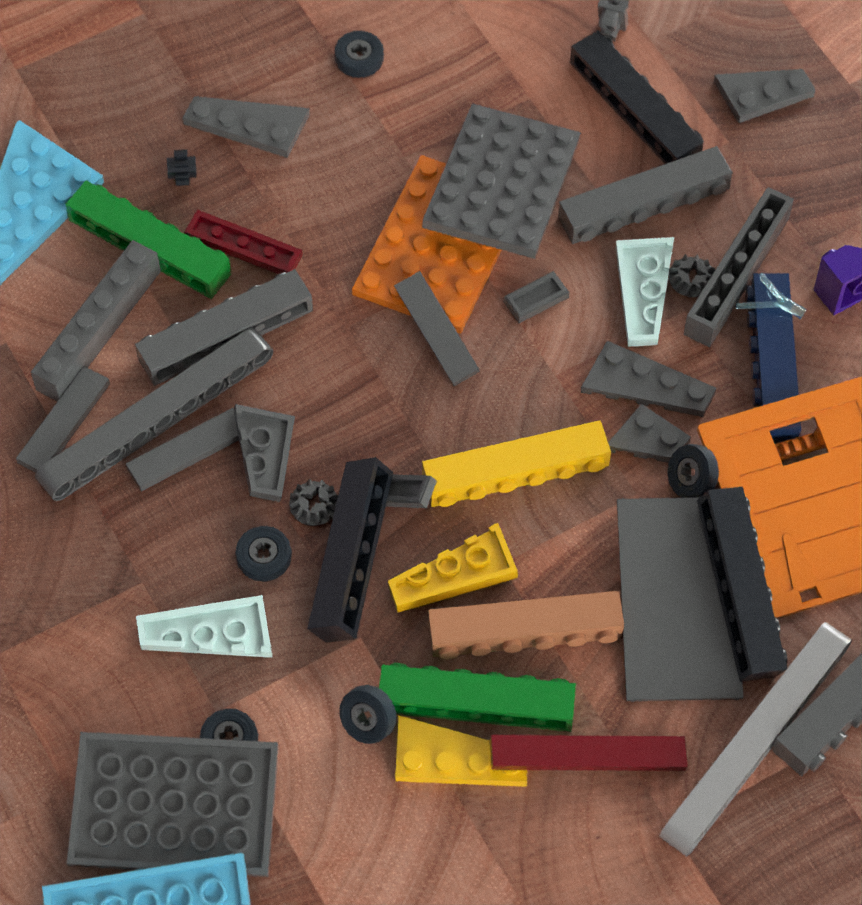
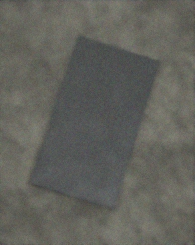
(671, 605)

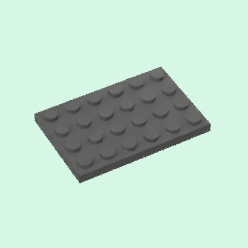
(502, 180)
(172, 801)

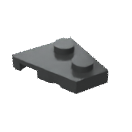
(648, 436)

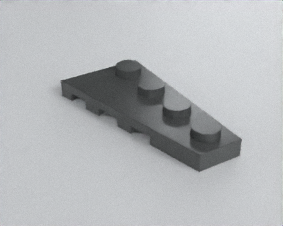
(251, 123)
(638, 378)

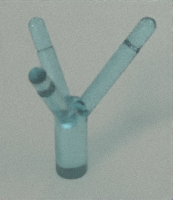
(783, 302)

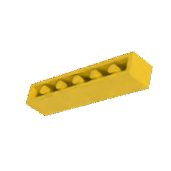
(518, 463)

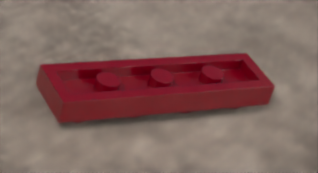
(243, 243)

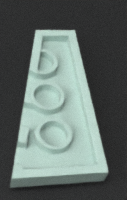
(643, 284)
(214, 628)

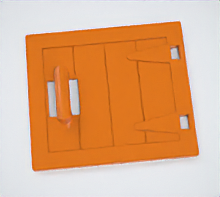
(803, 510)

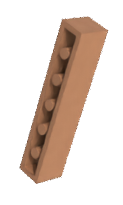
(525, 624)

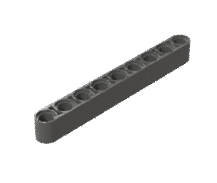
(153, 414)

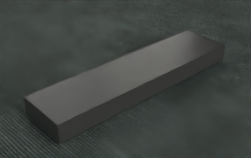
(437, 328)
(63, 419)
(184, 450)

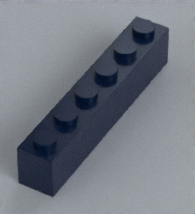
(773, 349)

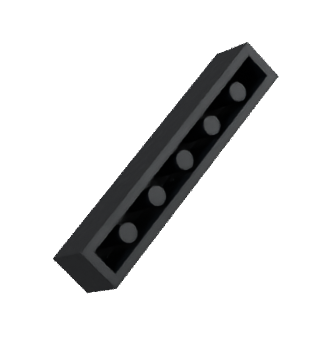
(634, 99)
(350, 550)
(742, 584)

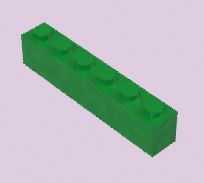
(120, 223)
(479, 697)

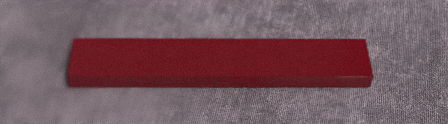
(588, 753)

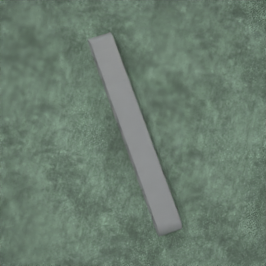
(755, 739)

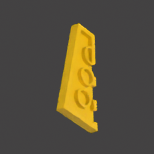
(472, 566)
(447, 756)

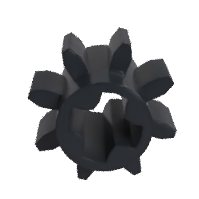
(181, 167)

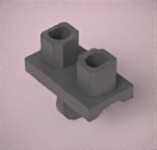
(613, 17)

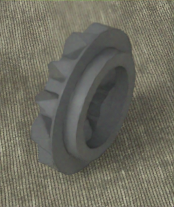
(680, 278)
(319, 513)

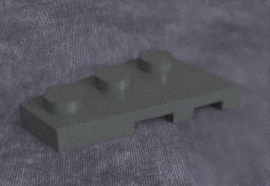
(763, 92)
(264, 449)

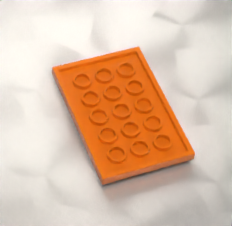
(449, 264)

